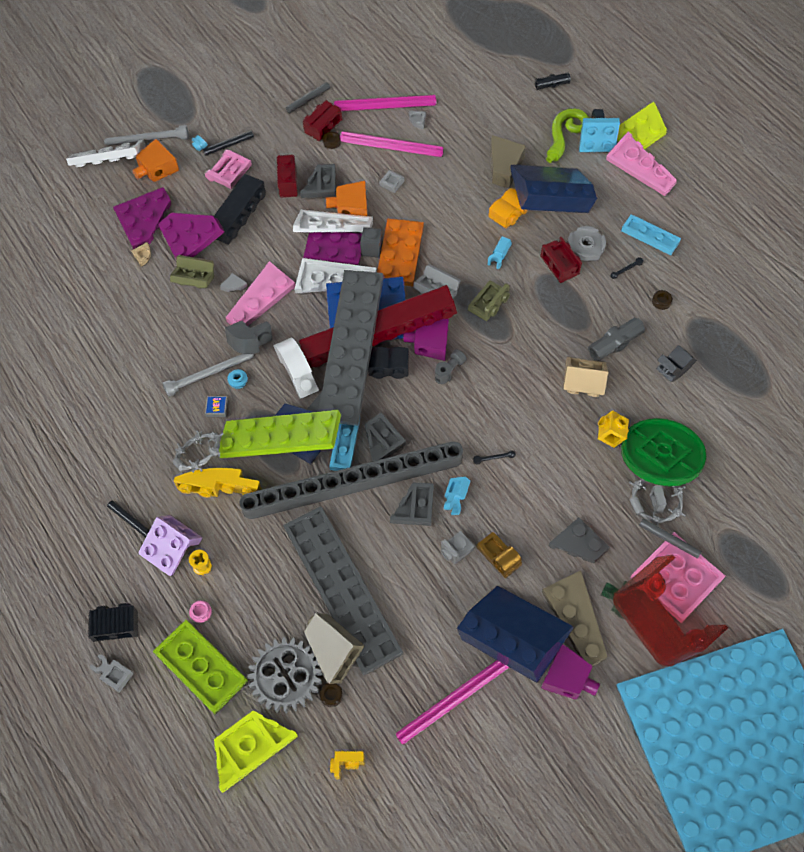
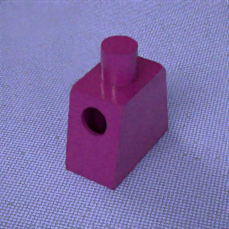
(430, 340)
(569, 675)

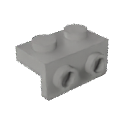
(436, 278)

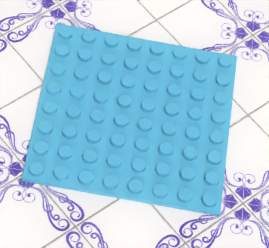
(726, 743)

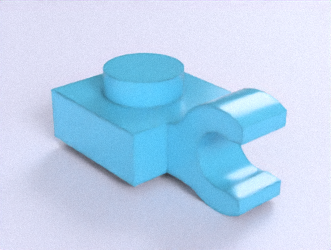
(455, 492)

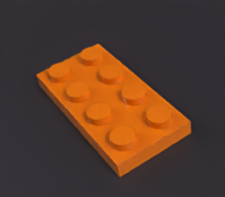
(401, 250)

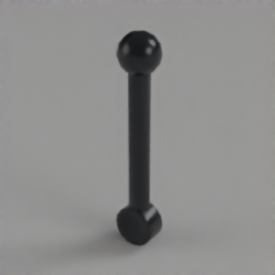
(639, 261)
(477, 459)

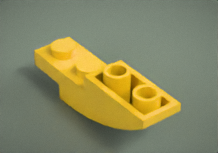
(212, 480)

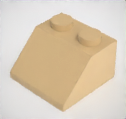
(585, 376)

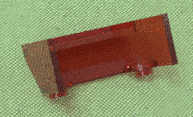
(651, 621)

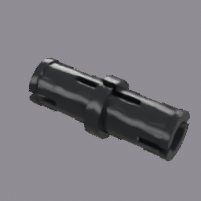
(552, 81)

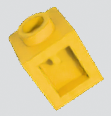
(350, 759)

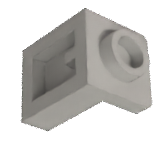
(456, 547)

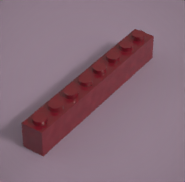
(390, 322)

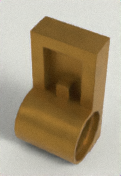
(503, 558)

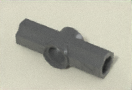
(616, 339)

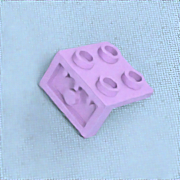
(168, 543)

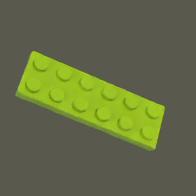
(280, 434)

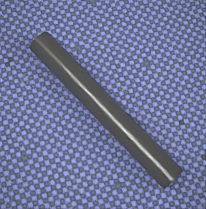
(307, 97)
(670, 538)

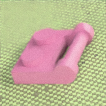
(231, 172)

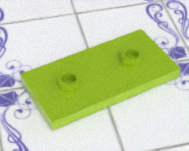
(200, 666)

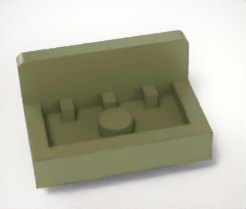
(193, 272)
(488, 300)

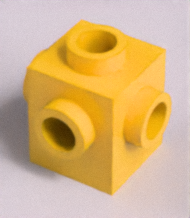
(613, 429)

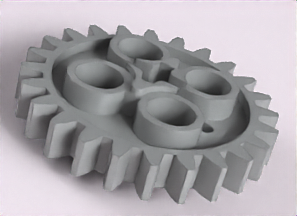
(267, 685)

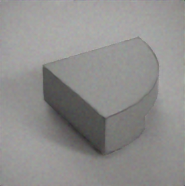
(417, 118)
(233, 283)

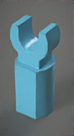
(500, 251)

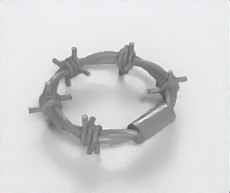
(198, 438)
(655, 520)

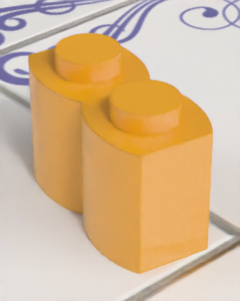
(506, 209)

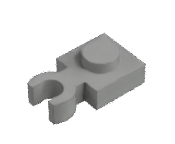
(114, 674)

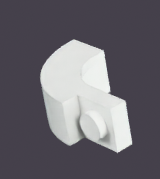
(296, 366)

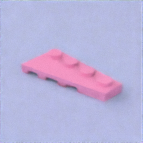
(638, 163)
(262, 294)

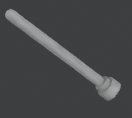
(180, 132)
(173, 386)

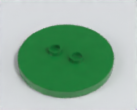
(663, 452)

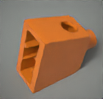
(155, 162)
(349, 199)

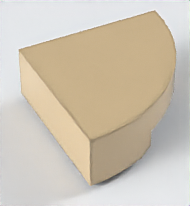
(142, 254)

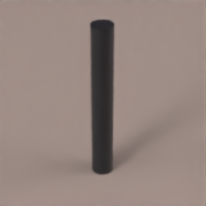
(227, 143)
(128, 518)

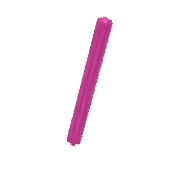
(383, 103)
(392, 144)
(450, 701)

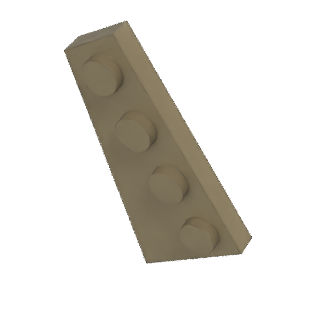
(572, 604)

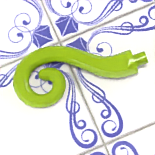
(558, 146)

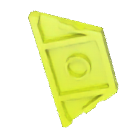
(644, 126)
(248, 746)

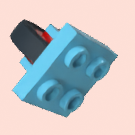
(598, 133)

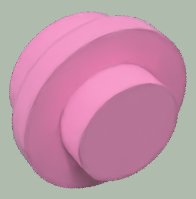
(200, 611)

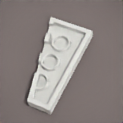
(123, 150)
(330, 222)
(316, 273)

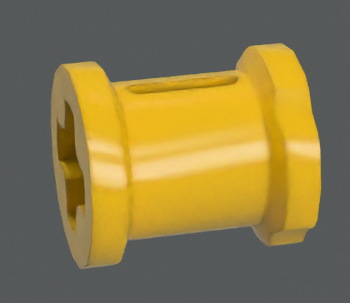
(199, 556)

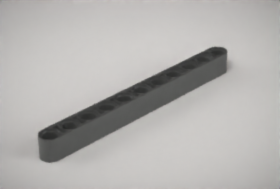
(345, 487)

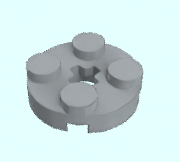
(595, 239)

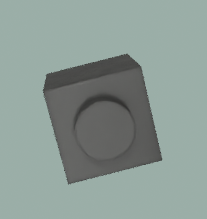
(371, 242)

